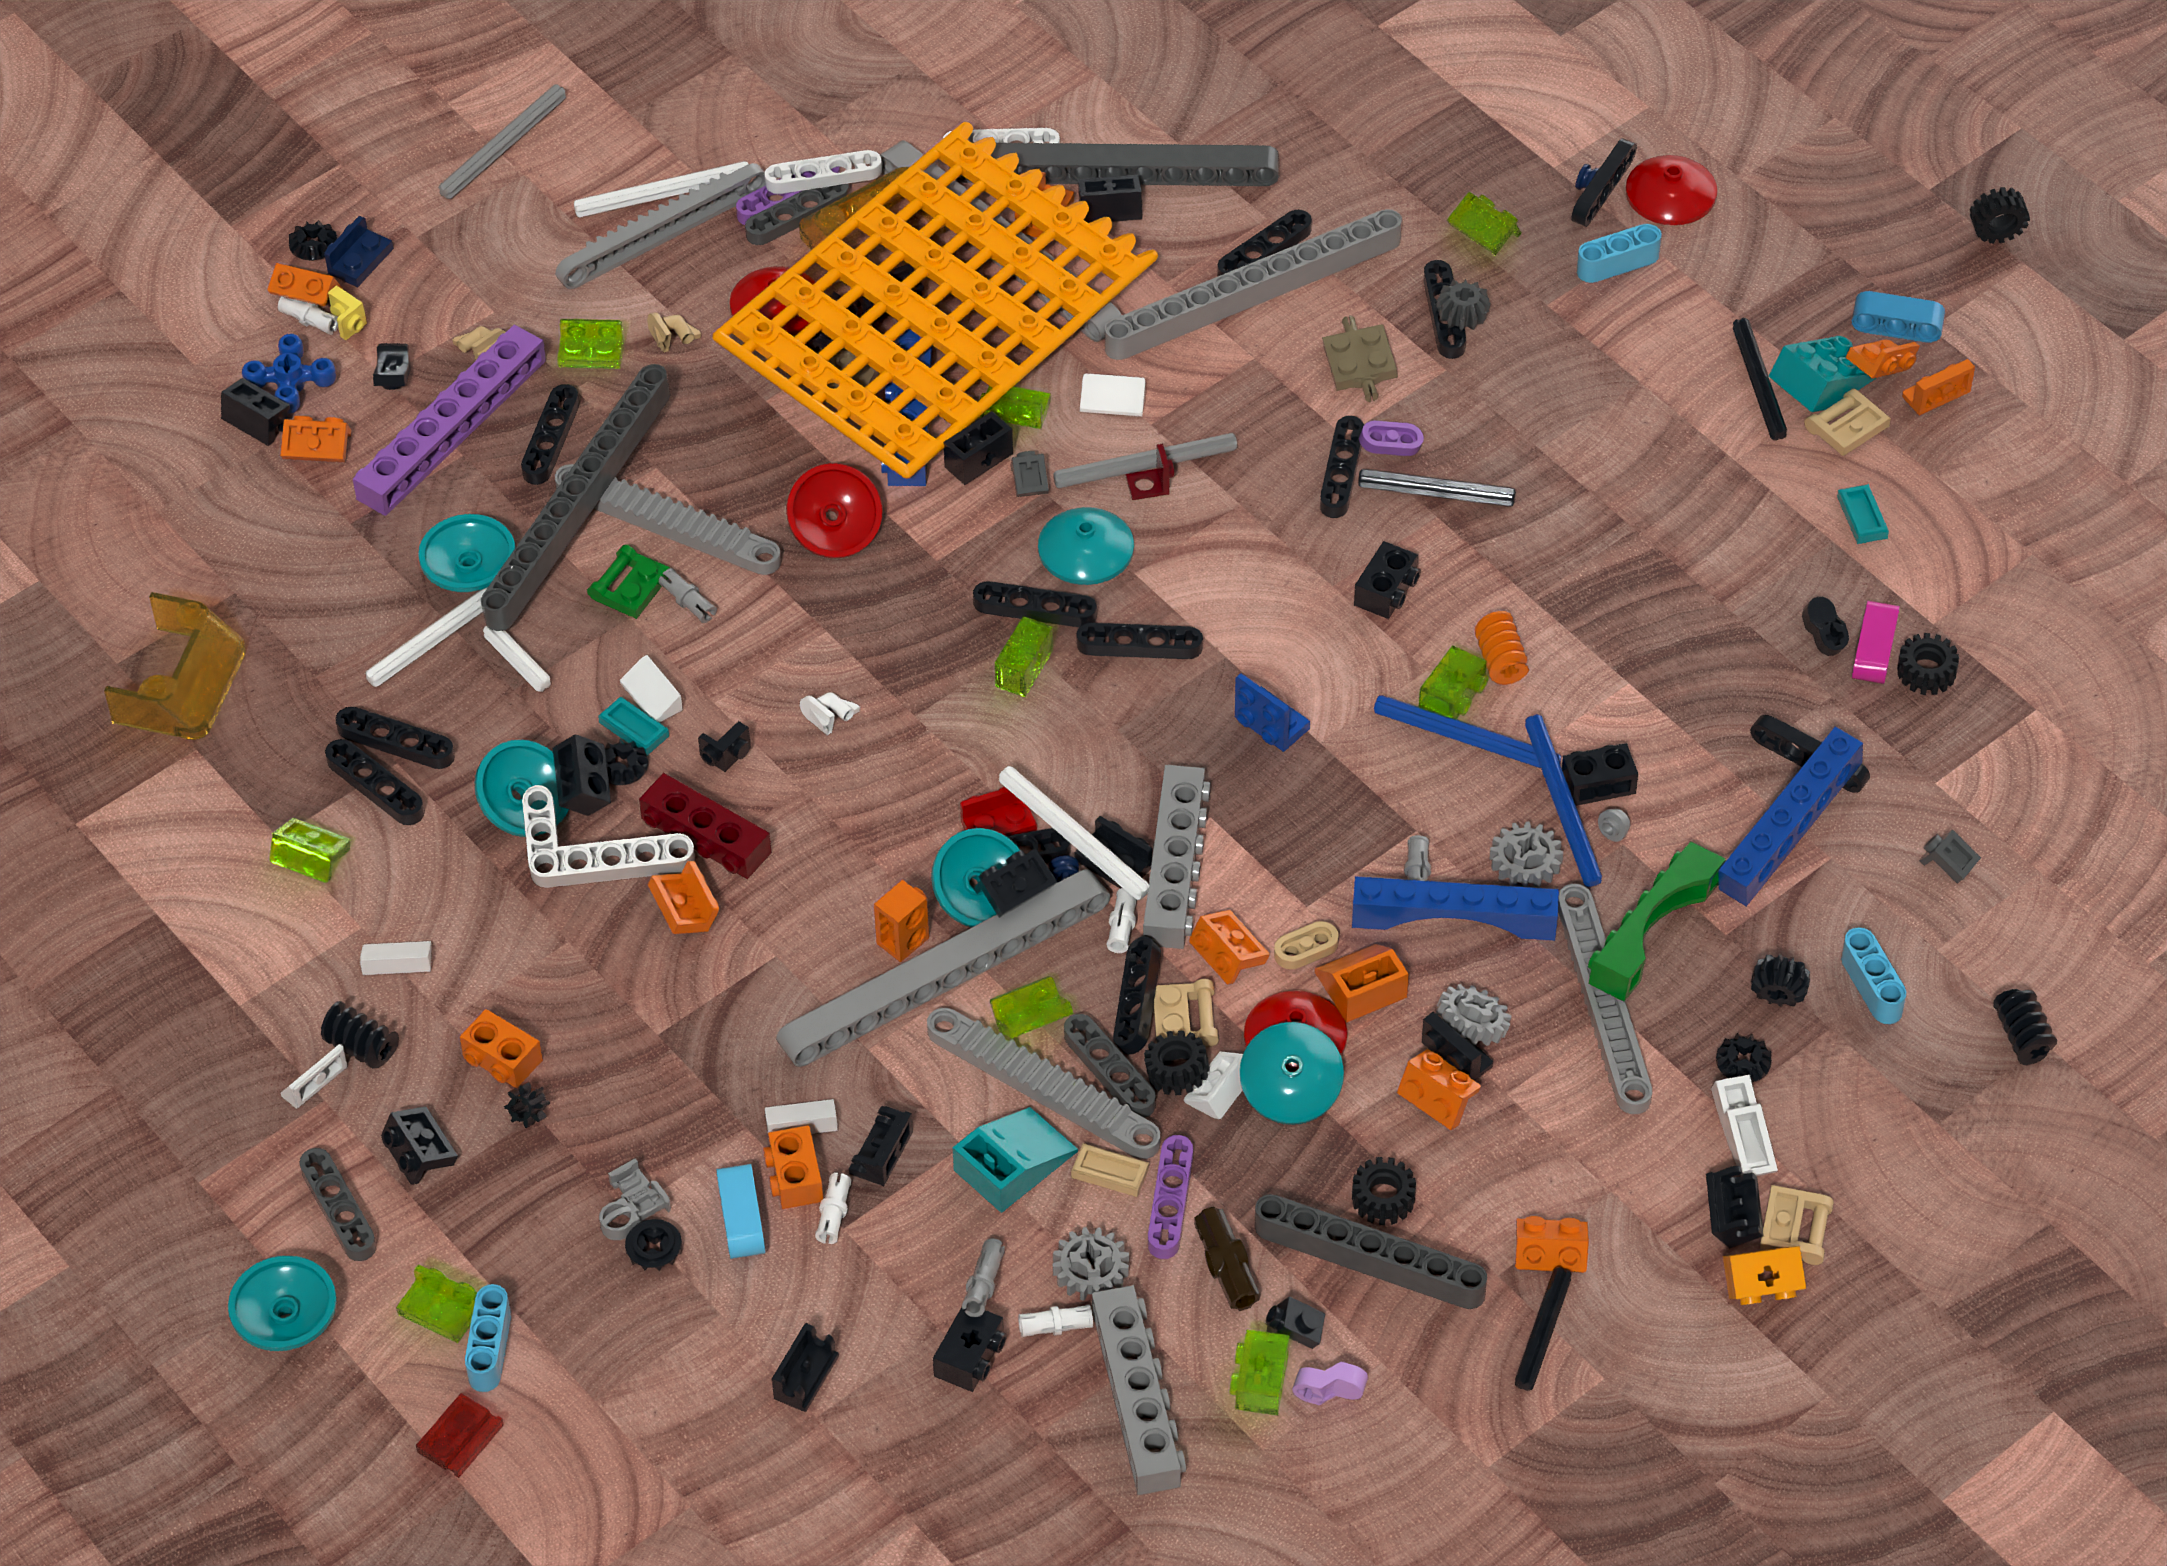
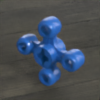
(289, 372)

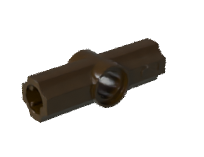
(1226, 1258)

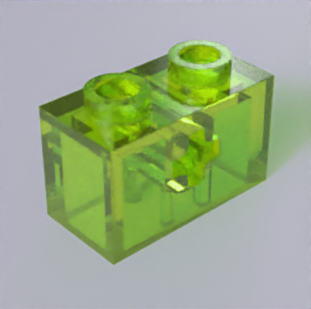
(1023, 656)
(1453, 683)
(1261, 1372)

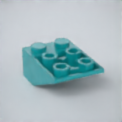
(1818, 372)
(1010, 1156)

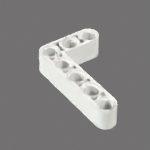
(594, 853)

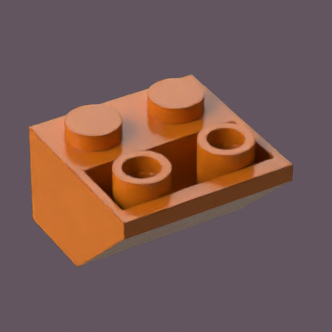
(1364, 981)

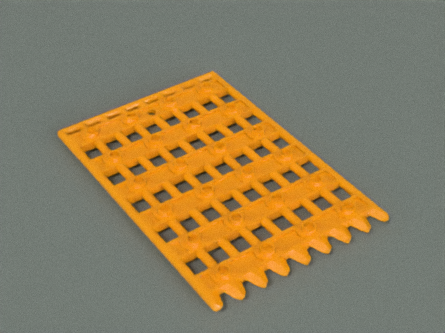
(919, 314)

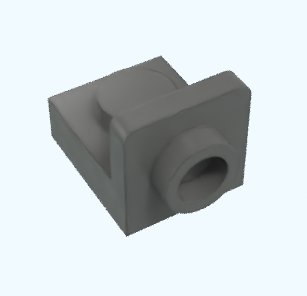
(1029, 474)
(1951, 855)

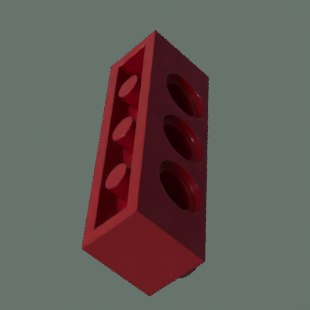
(710, 826)

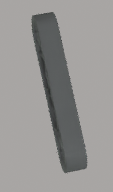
(767, 227)
(1106, 1067)
(339, 1203)

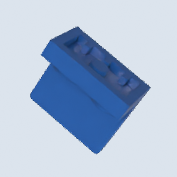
(1267, 714)

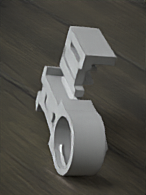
(641, 1200)

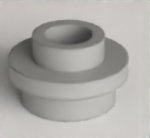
(1614, 824)

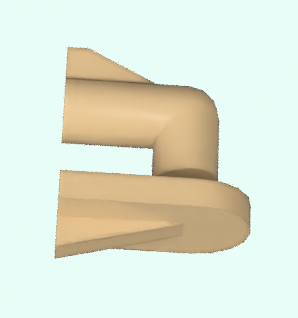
(660, 328)
(478, 340)

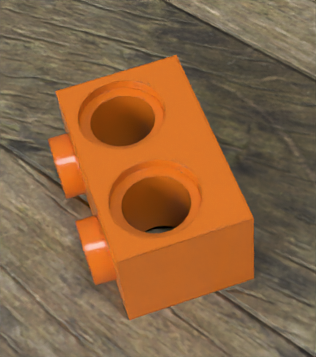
(901, 920)
(504, 1043)
(799, 1166)

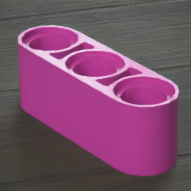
(1875, 642)

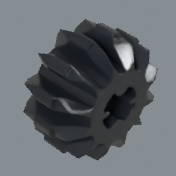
(1780, 980)

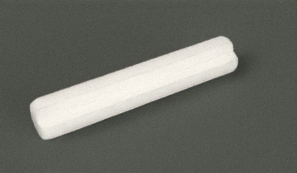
(518, 658)

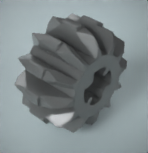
(1463, 304)

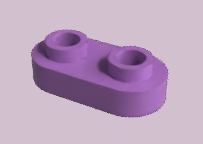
(1387, 438)

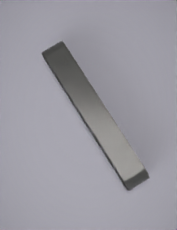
(1382, 1263)

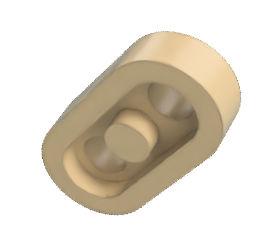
(1304, 945)

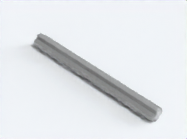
(502, 141)
(1143, 460)

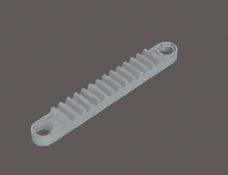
(659, 226)
(684, 525)
(1607, 1013)
(1044, 1082)

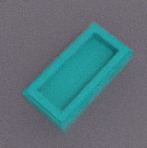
(1862, 514)
(633, 724)

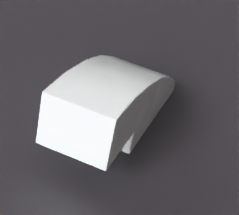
(1744, 1125)

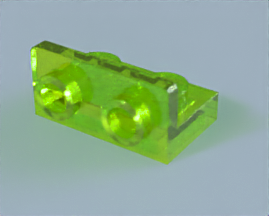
(1484, 223)
(590, 343)
(1021, 407)
(307, 849)
(1029, 1007)
(438, 1303)

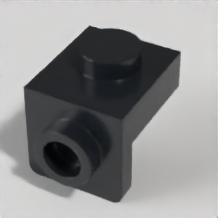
(392, 365)
(728, 749)
(1297, 1320)

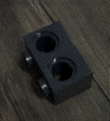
(1386, 580)
(1600, 774)
(581, 775)

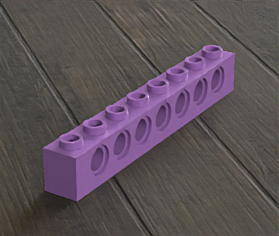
(449, 420)

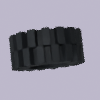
(2003, 202)
(1931, 650)
(1180, 1076)
(1383, 1207)

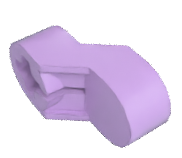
(1339, 1380)

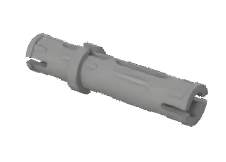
(981, 1284)

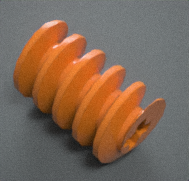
(1501, 648)

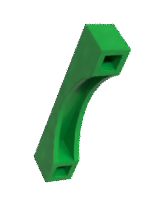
(1687, 881)

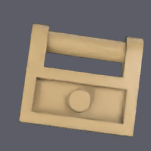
(1851, 429)
(1172, 1010)
(1785, 1217)

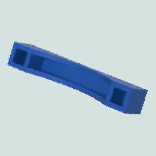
(1391, 902)

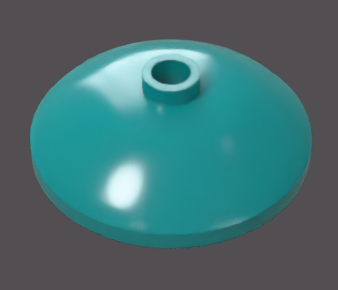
(1086, 546)
(465, 552)
(511, 768)
(964, 858)
(1287, 1095)
(280, 1288)

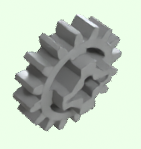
(1526, 855)
(1474, 1014)
(1106, 1256)

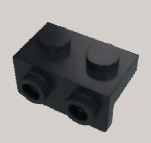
(1453, 1048)

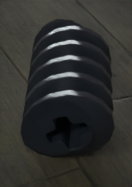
(2025, 1025)
(358, 1035)

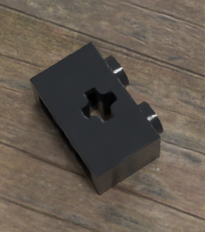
(978, 448)
(968, 1348)

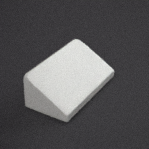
(1112, 394)
(652, 690)
(396, 958)
(316, 1077)
(1220, 1087)
(816, 1114)

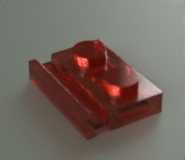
(459, 1435)

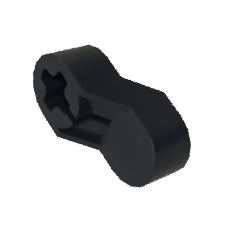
(1825, 626)

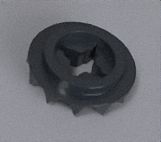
(311, 249)
(636, 760)
(1759, 1061)
(654, 1232)

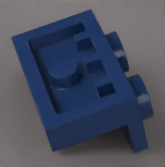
(356, 253)

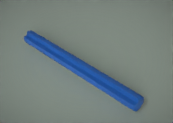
(1457, 730)
(1563, 801)

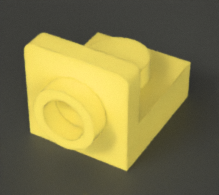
(349, 312)

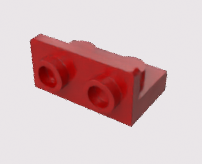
(998, 812)

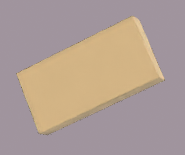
(1110, 1170)

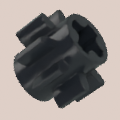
(527, 1104)

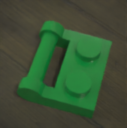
(637, 587)

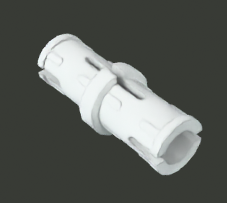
(308, 314)
(1121, 921)
(833, 1208)
(1055, 1320)

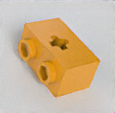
(1743, 1272)

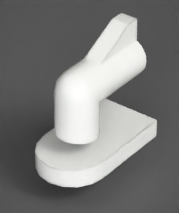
(817, 710)

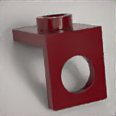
(1160, 477)

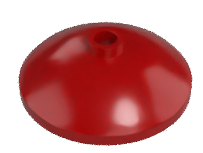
(1671, 190)
(754, 284)
(838, 490)
(1299, 1006)

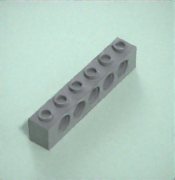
(1175, 854)
(1149, 1469)

